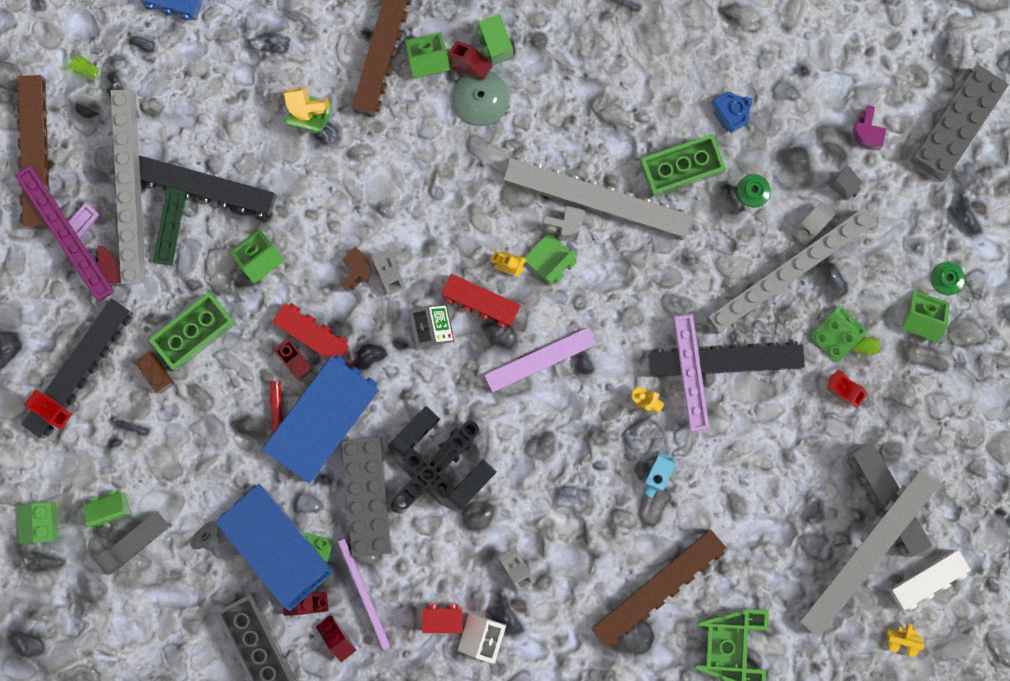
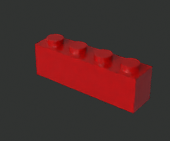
(480, 300)
(309, 332)

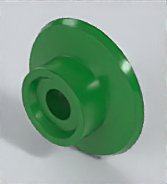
(746, 195)
(940, 282)

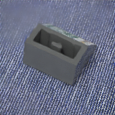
(431, 326)

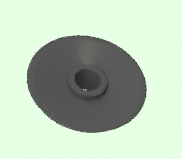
(206, 536)

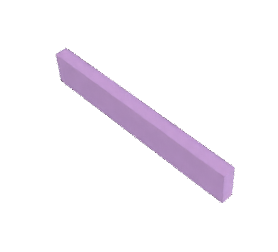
(540, 359)
(691, 372)
(364, 594)

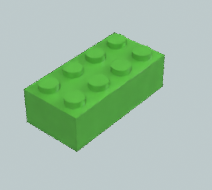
(682, 165)
(192, 331)

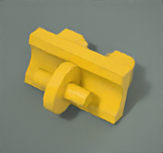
(508, 263)
(646, 399)
(906, 637)

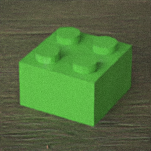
(495, 40)

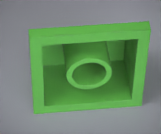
(427, 55)
(257, 256)
(926, 316)
(106, 510)
(37, 522)

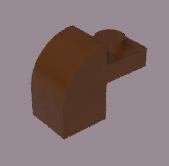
(361, 269)

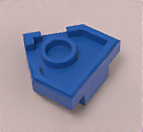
(732, 110)

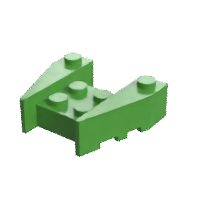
(728, 644)

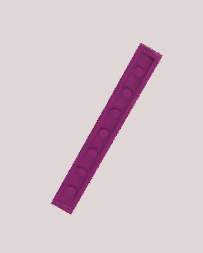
(64, 233)

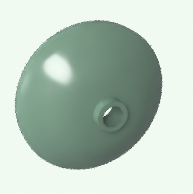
(482, 110)

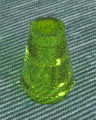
(84, 67)
(867, 346)

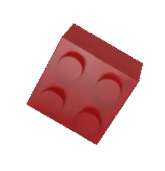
(442, 619)

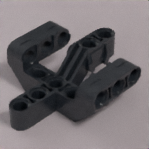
(403, 450)

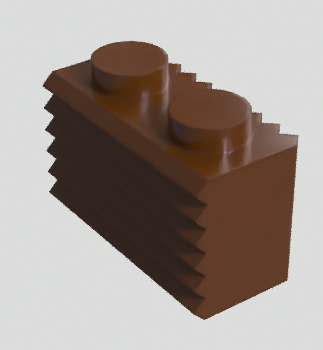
(154, 372)

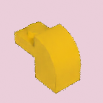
(300, 106)

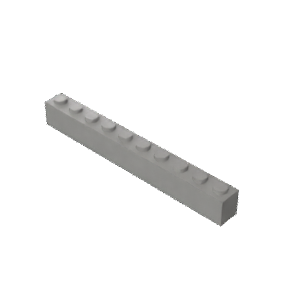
(128, 186)
(598, 199)
(791, 270)
(870, 552)

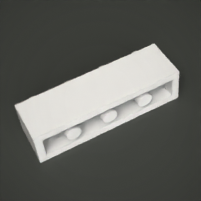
(929, 580)

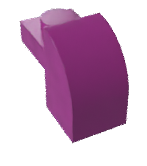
(867, 134)

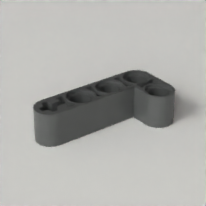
(131, 544)

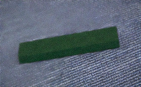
(170, 226)

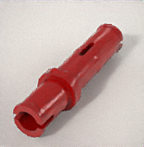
(276, 404)

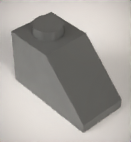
(846, 183)

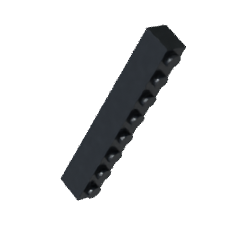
(207, 187)
(732, 359)
(82, 362)

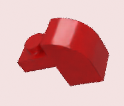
(846, 390)
(48, 409)

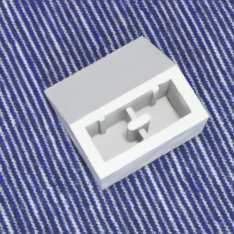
(481, 638)

